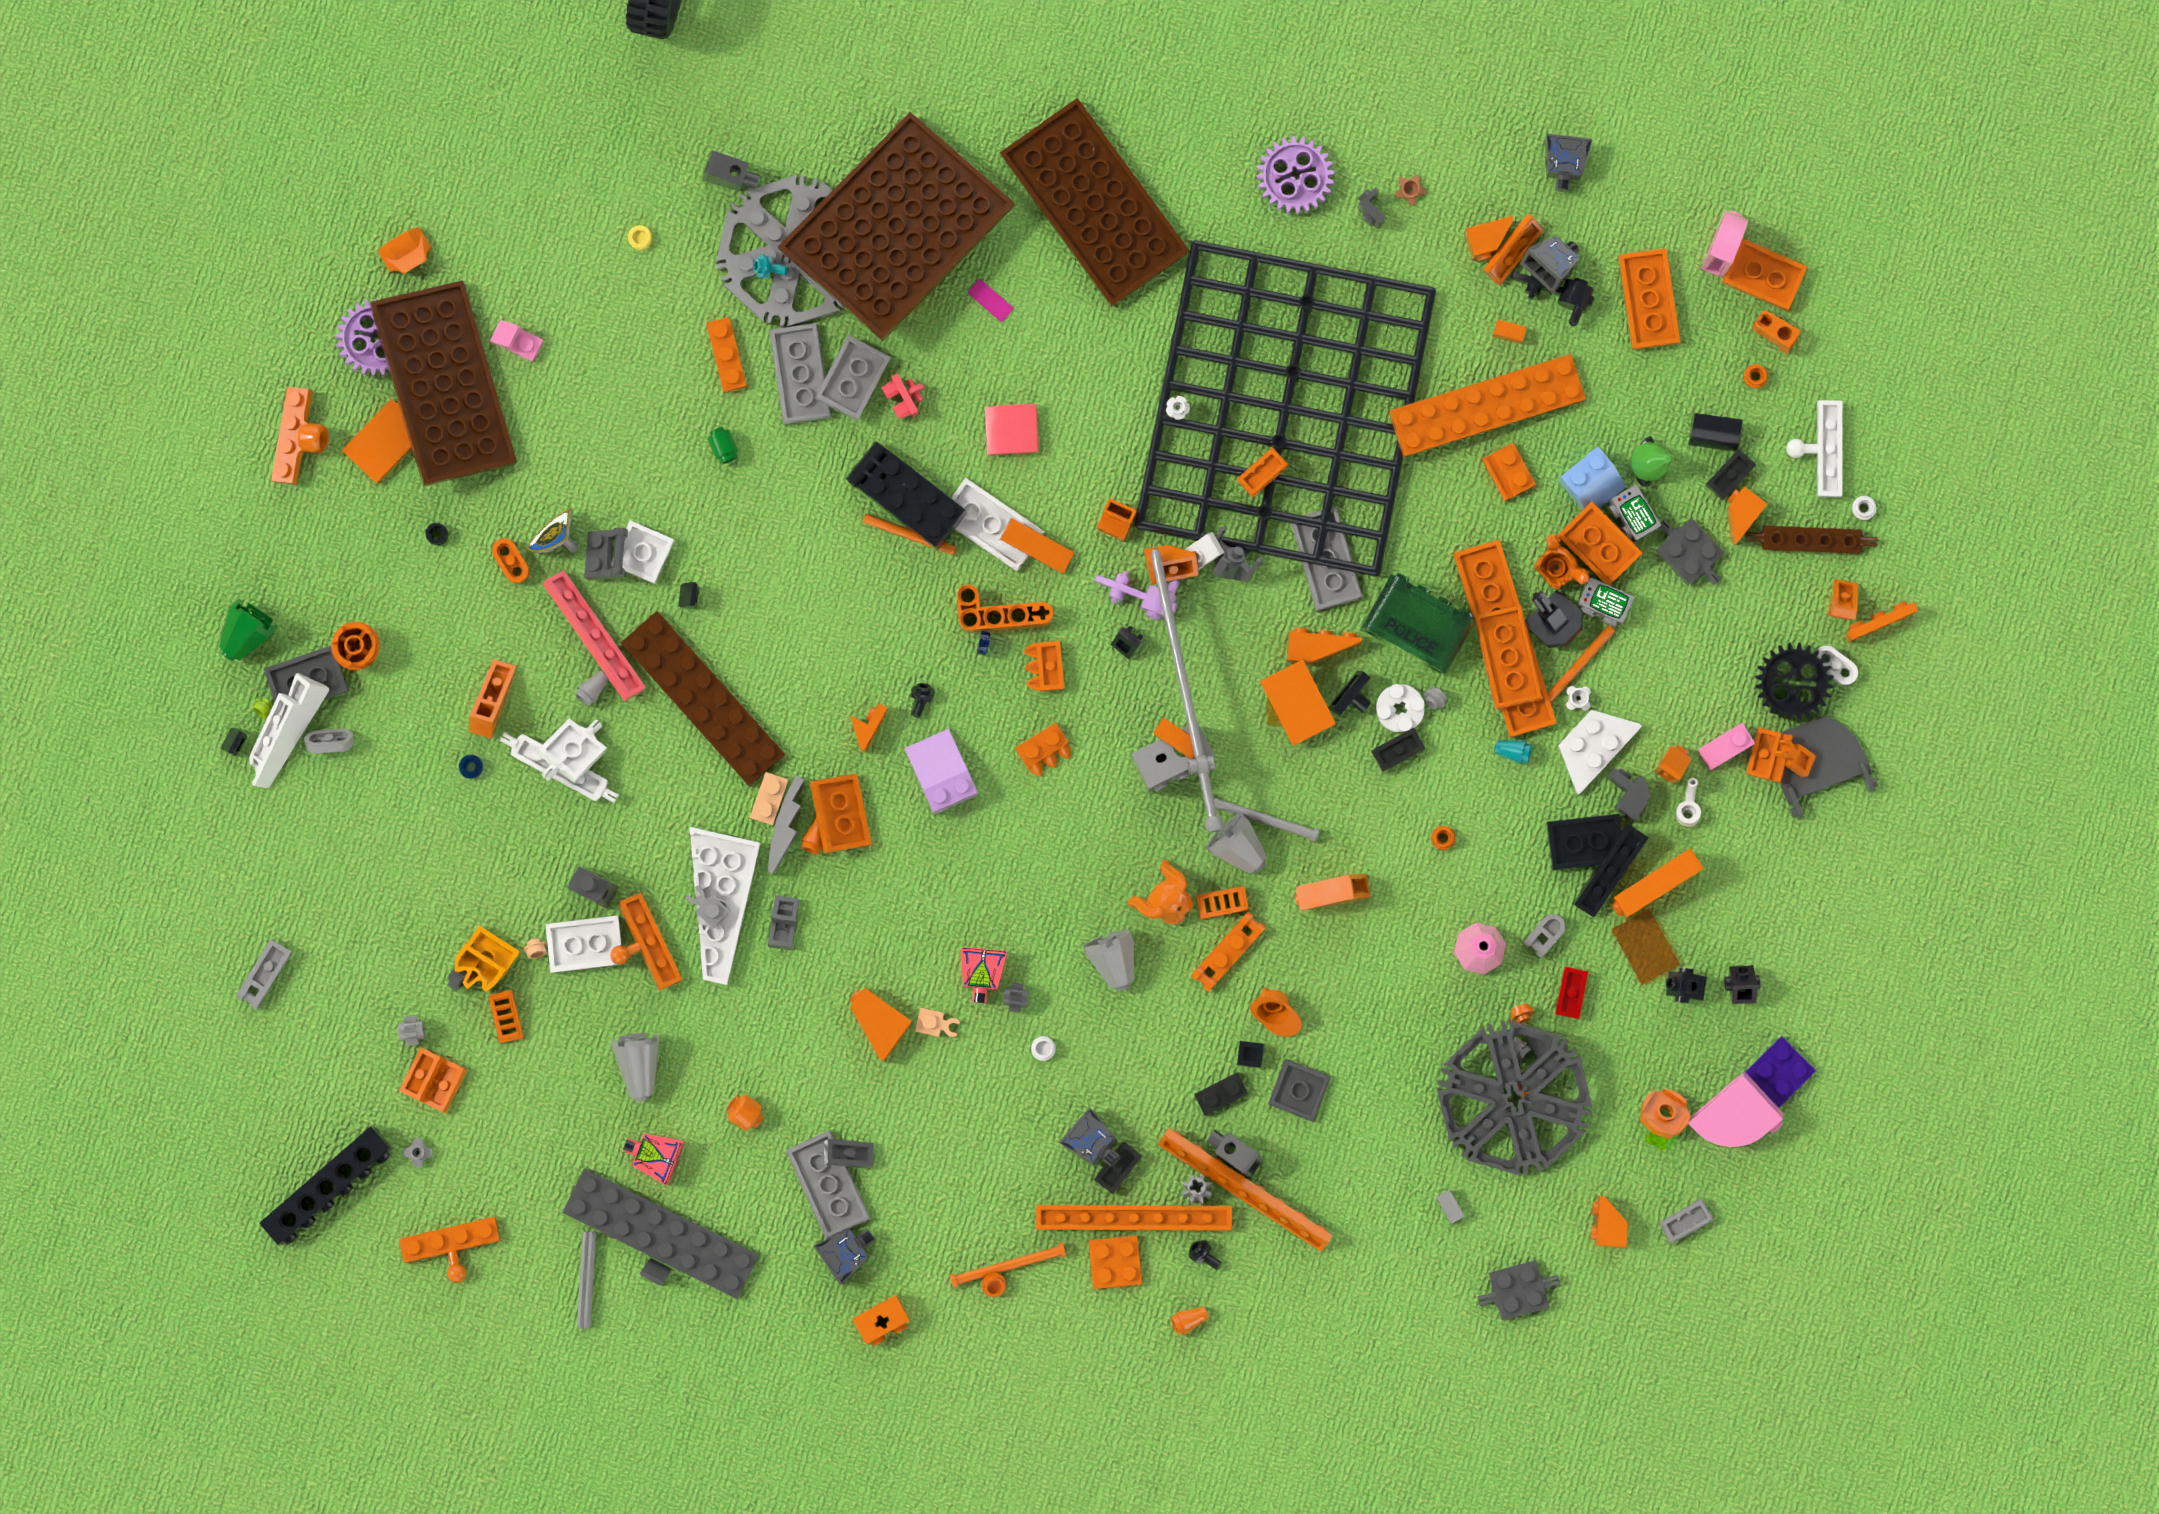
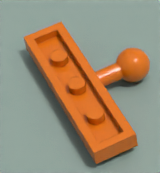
(648, 942)
(449, 1241)

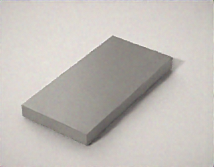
(799, 373)
(1327, 585)
(827, 1187)

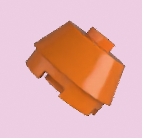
(355, 645)

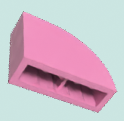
(1725, 243)
(1737, 1114)

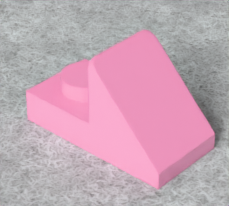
(516, 340)

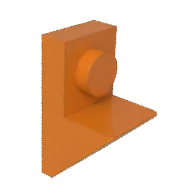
(1843, 600)
(866, 732)

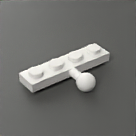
(1827, 448)

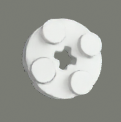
(1404, 721)

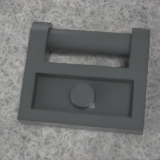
(600, 554)

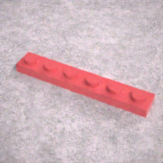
(594, 635)

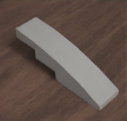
(783, 835)

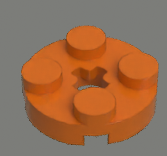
(1665, 1126)

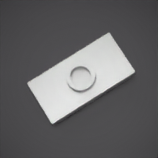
(1206, 550)

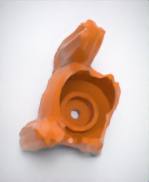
(1566, 564)
(1166, 897)

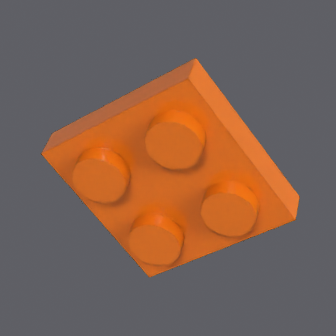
(1115, 1262)

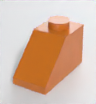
(1486, 238)
(1742, 512)
(1176, 563)
(1673, 764)

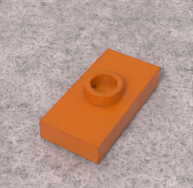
(1262, 472)

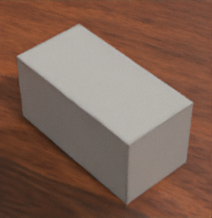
(1449, 1206)

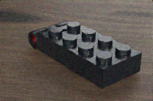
(906, 495)

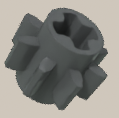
(1016, 997)

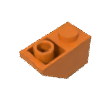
(1610, 1225)

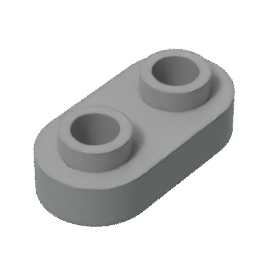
(329, 741)

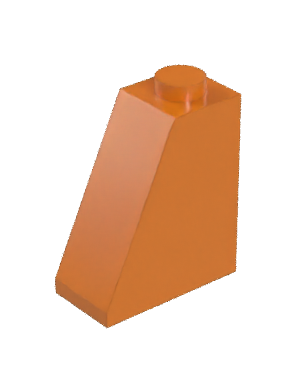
(1332, 891)
(879, 1021)

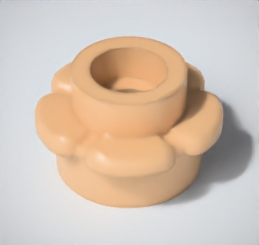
(535, 949)

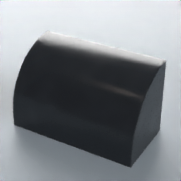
(1715, 432)

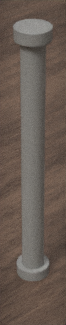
(1267, 819)

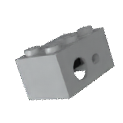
(1161, 765)

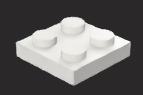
(645, 552)

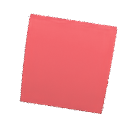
(1012, 429)

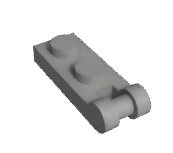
(264, 973)

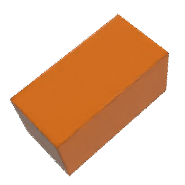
(1509, 331)

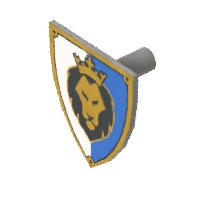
(554, 535)

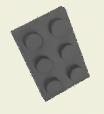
(316, 665)

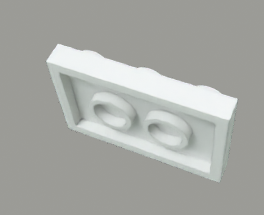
(582, 943)

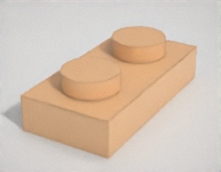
(769, 799)

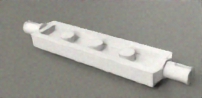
(588, 784)

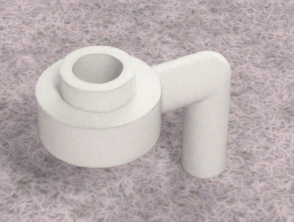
(1689, 806)

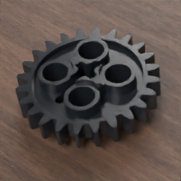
(1791, 703)

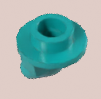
(763, 267)

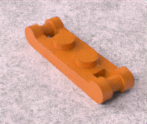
(1228, 951)

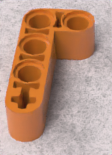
(1004, 611)

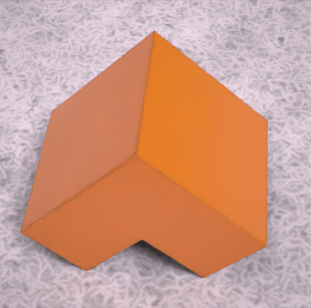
(1116, 519)

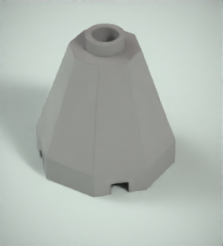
(1238, 845)
(1113, 958)

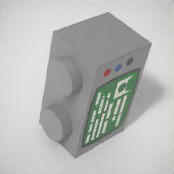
(1634, 514)
(1604, 602)

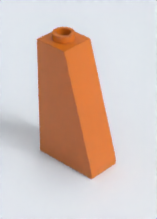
(1656, 884)

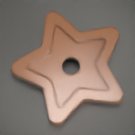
(1410, 183)

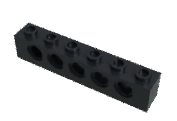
(275, 1223)

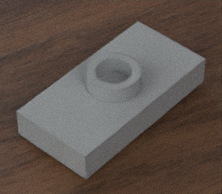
(1686, 1221)

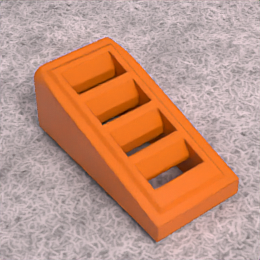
(1242, 900)
(497, 1019)

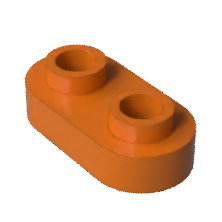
(511, 561)

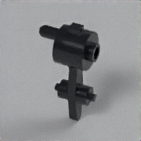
(1574, 295)

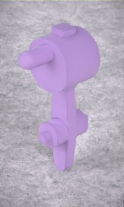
(1151, 599)

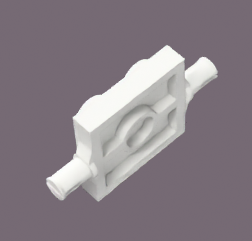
(571, 750)

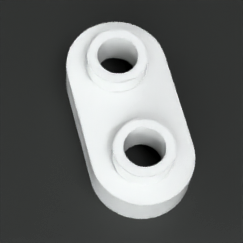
(1838, 663)

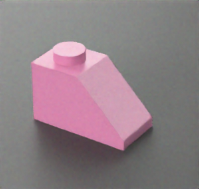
(1726, 746)

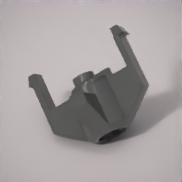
(1232, 563)

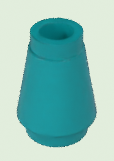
(1514, 750)

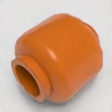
(744, 1112)

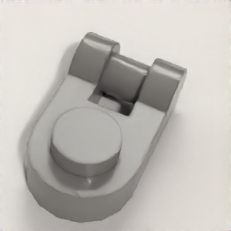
(1552, 928)

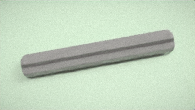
(586, 1280)

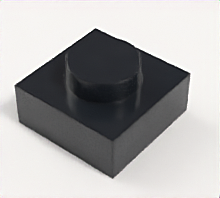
(1250, 1054)

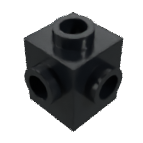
(1742, 984)
(1685, 985)

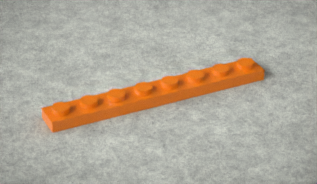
(1245, 1190)
(1133, 1217)

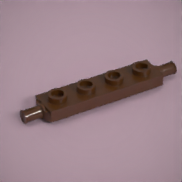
(1811, 539)

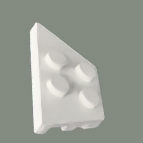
(1594, 745)

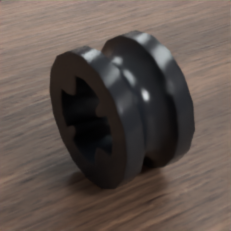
(443, 530)

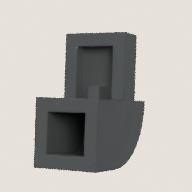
(1635, 795)

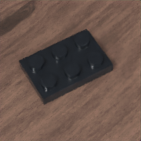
(1581, 840)

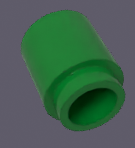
(723, 445)

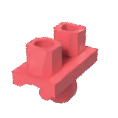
(897, 387)

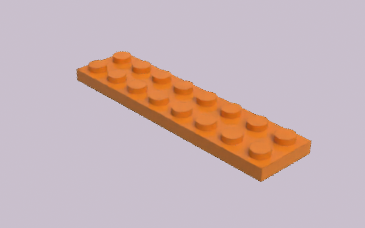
(1487, 405)
(1491, 588)

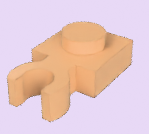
(932, 1022)

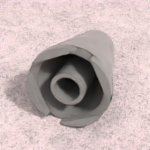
(637, 1063)

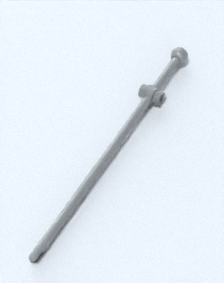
(1200, 763)

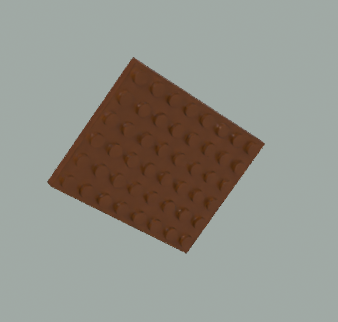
(896, 226)

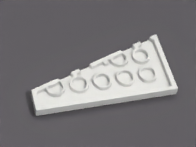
(725, 869)

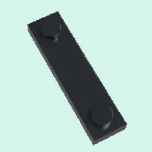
(1610, 870)

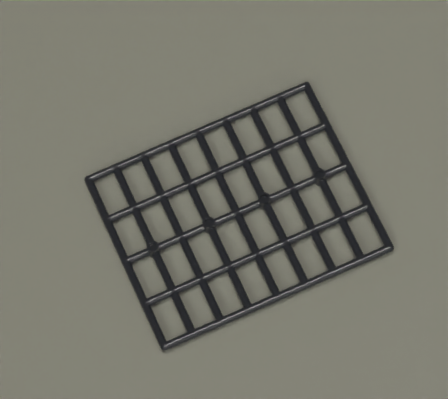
(1292, 373)

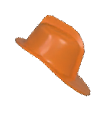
(1275, 1013)

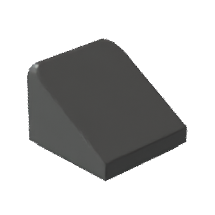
(655, 1272)

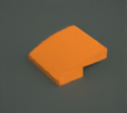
(433, 1080)

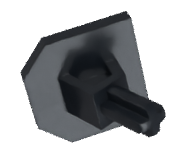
(1554, 620)

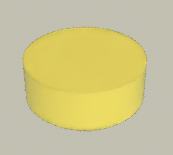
(640, 237)

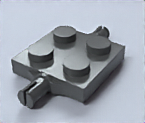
(1689, 552)
(1518, 1290)

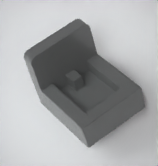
(1371, 214)

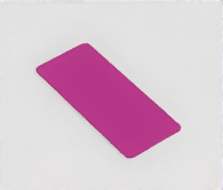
(990, 300)

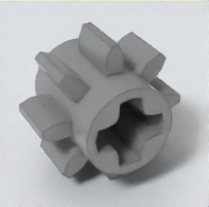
(411, 1030)
(1192, 1194)

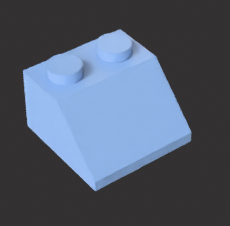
(1593, 480)

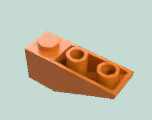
(1317, 647)

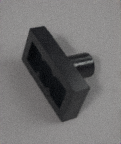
(1352, 695)

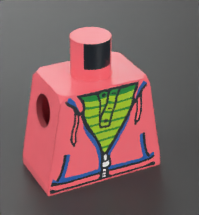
(982, 971)
(655, 1156)

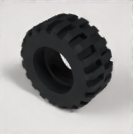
(652, 17)

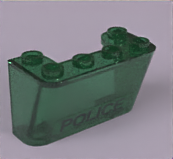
(1419, 623)

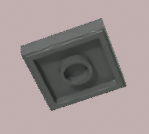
(1299, 1090)

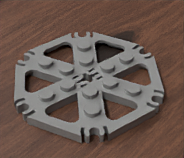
(772, 234)

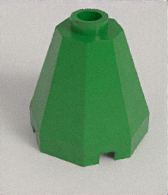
(245, 630)

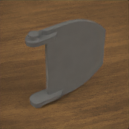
(1836, 760)

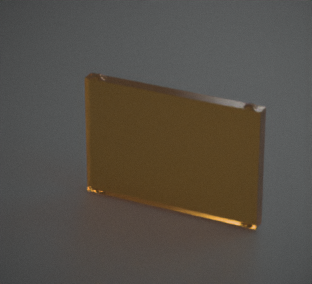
(1645, 946)

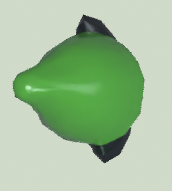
(1649, 461)

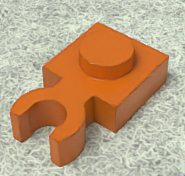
(1798, 758)

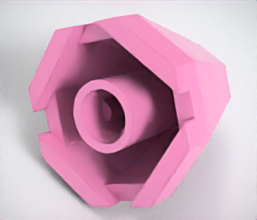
(1470, 954)

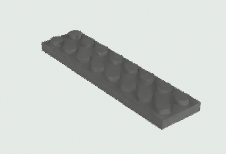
(660, 1233)

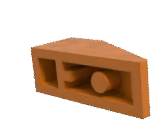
(491, 699)

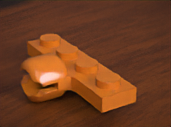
(296, 436)

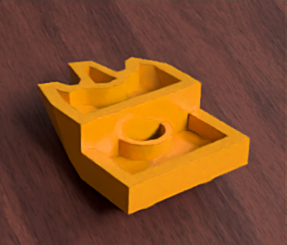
(485, 959)

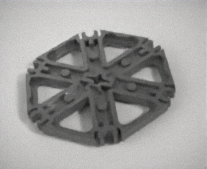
(1537, 1103)

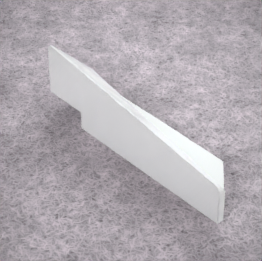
(284, 728)

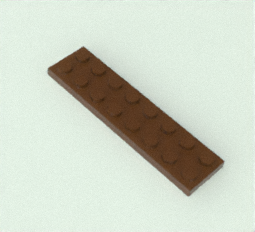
(703, 698)

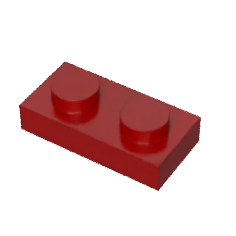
(1571, 992)

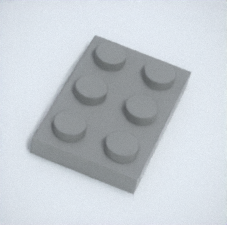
(852, 378)

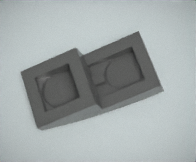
(783, 922)

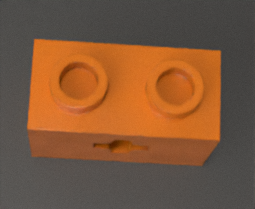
(867, 1320)

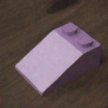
(941, 771)

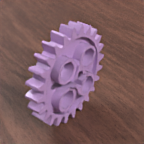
(1302, 194)
(367, 358)

